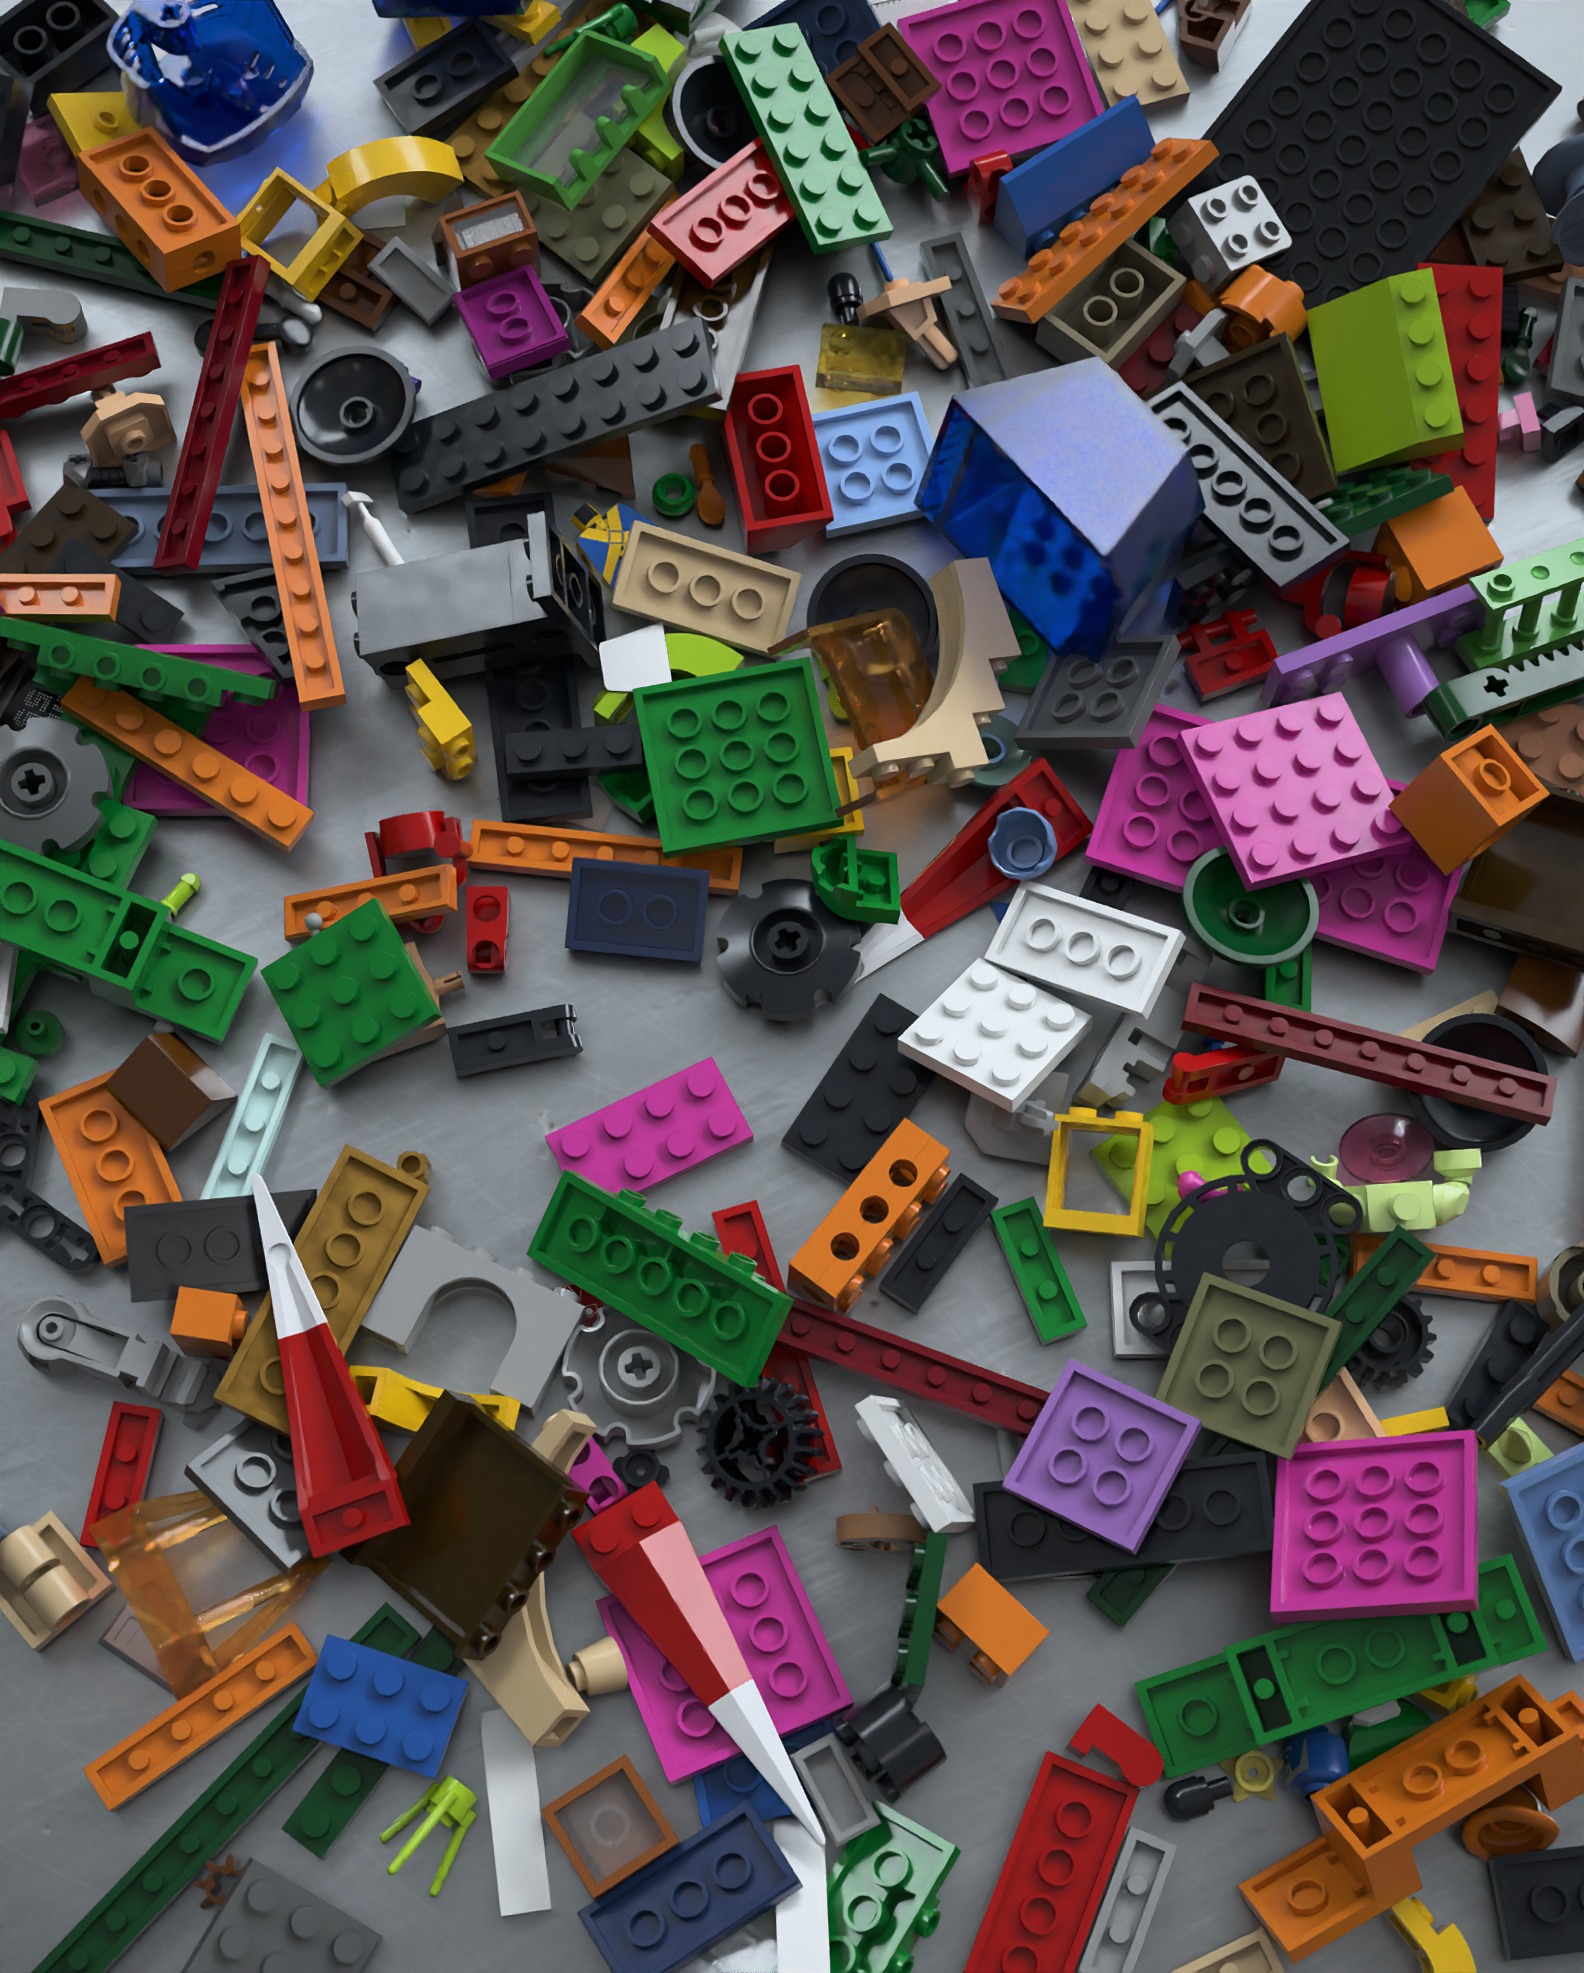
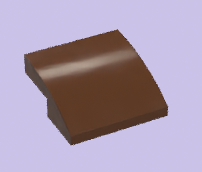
(882, 84)
(357, 290)
(1546, 1001)

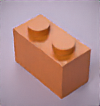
(209, 1323)

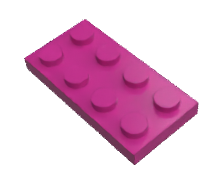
(655, 1132)

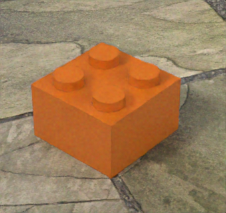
(987, 1627)

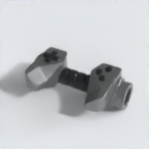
(137, 471)

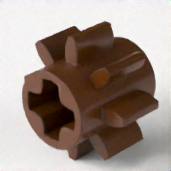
(212, 1885)

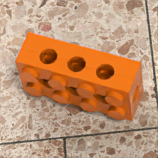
(159, 208)
(906, 1160)

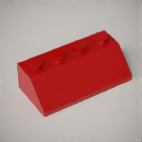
(774, 461)

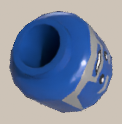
(1314, 1761)

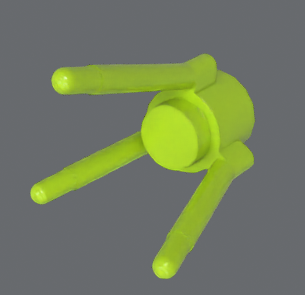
(447, 1804)

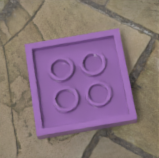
(1102, 1456)

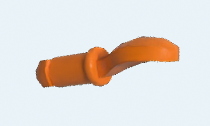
(710, 502)

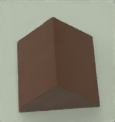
(169, 1089)

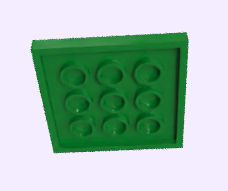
(737, 757)

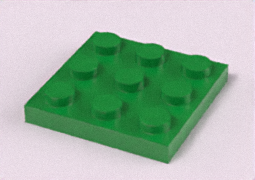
(350, 993)

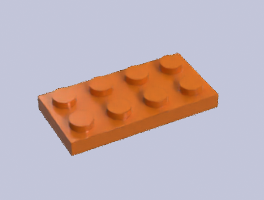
(107, 1161)

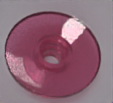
(1386, 1148)

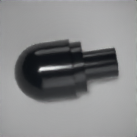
(844, 297)
(1194, 1797)

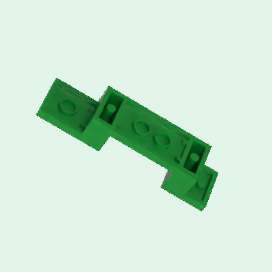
(120, 944)
(1330, 1670)

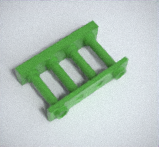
(1538, 627)

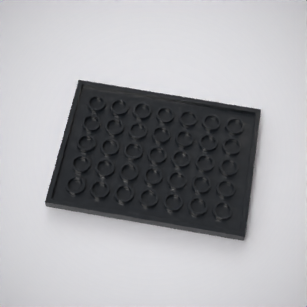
(1372, 136)

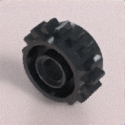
(1409, 1348)

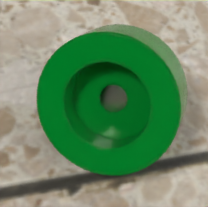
(40, 1034)

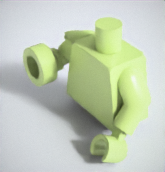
(1408, 1203)

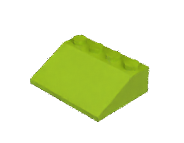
(1385, 374)

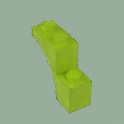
(652, 137)

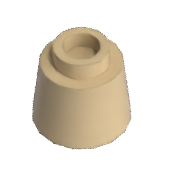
(598, 1668)

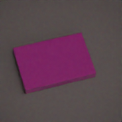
(511, 322)

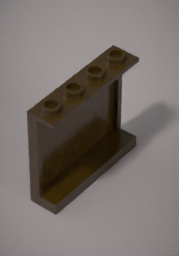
(1530, 886)
(480, 1520)

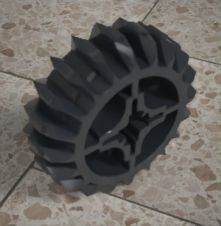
(740, 1412)

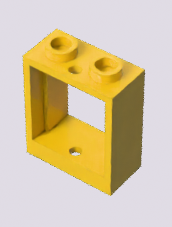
(321, 254)
(1085, 1120)

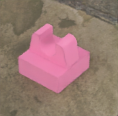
(1520, 424)

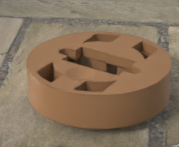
(879, 1532)

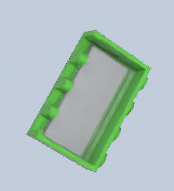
(578, 118)

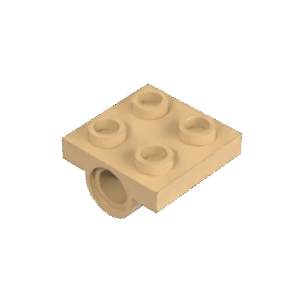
(47, 1580)

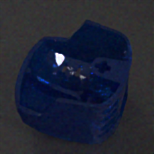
(235, 102)

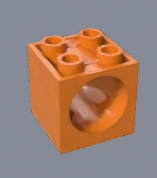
(1437, 548)
(1468, 799)

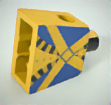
(604, 541)

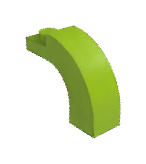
(688, 658)

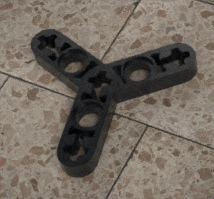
(20, 1179)

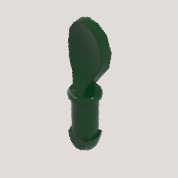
(1517, 362)

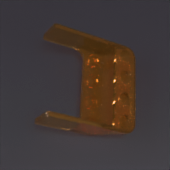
(878, 683)

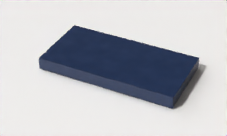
(691, 1896)

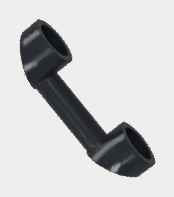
(293, 332)

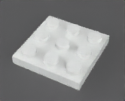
(995, 1034)
(915, 1464)

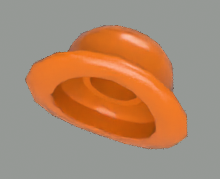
(1509, 1826)

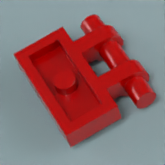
(1230, 664)

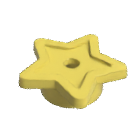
(1260, 1785)

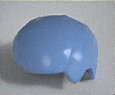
(1022, 844)

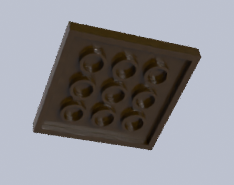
(1270, 408)

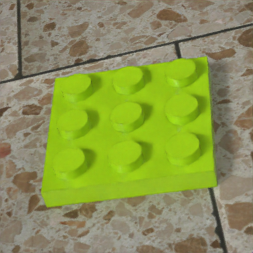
(1186, 1138)

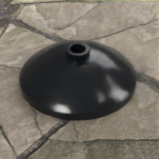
(708, 97)
(339, 392)
(874, 584)
(1490, 1039)

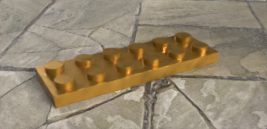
(345, 1255)

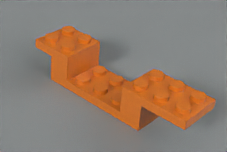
(1405, 1798)

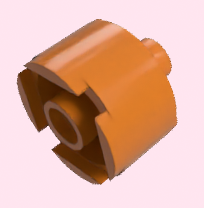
(1260, 309)

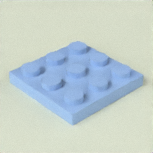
(873, 461)

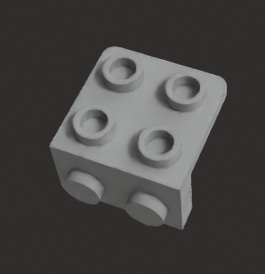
(1227, 232)

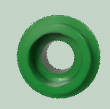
(670, 484)

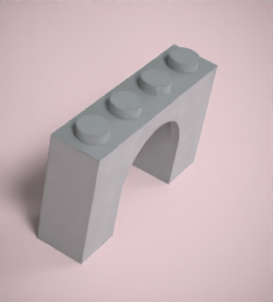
(435, 1268)

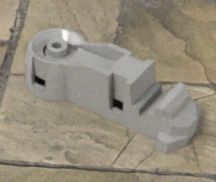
(1152, 1038)
(118, 1355)

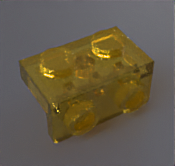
(861, 359)

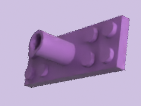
(1386, 643)

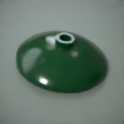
(1278, 916)

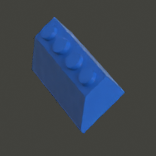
(1069, 176)

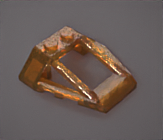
(159, 1603)

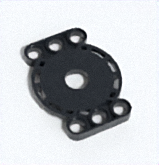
(1261, 1216)

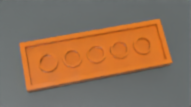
(1102, 230)

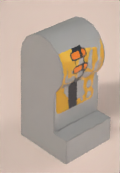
(44, 313)

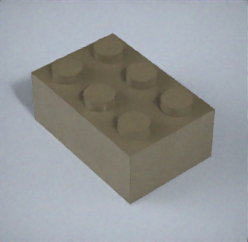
(1112, 308)

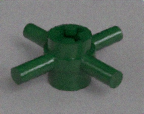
(909, 154)

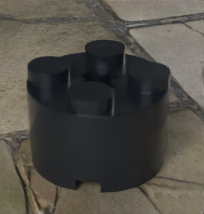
(890, 1742)

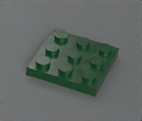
(1382, 497)
(919, 1615)

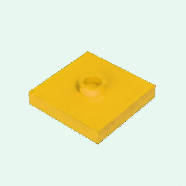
(91, 118)

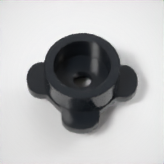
(627, 1466)

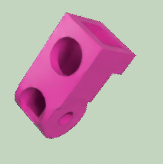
(597, 1477)

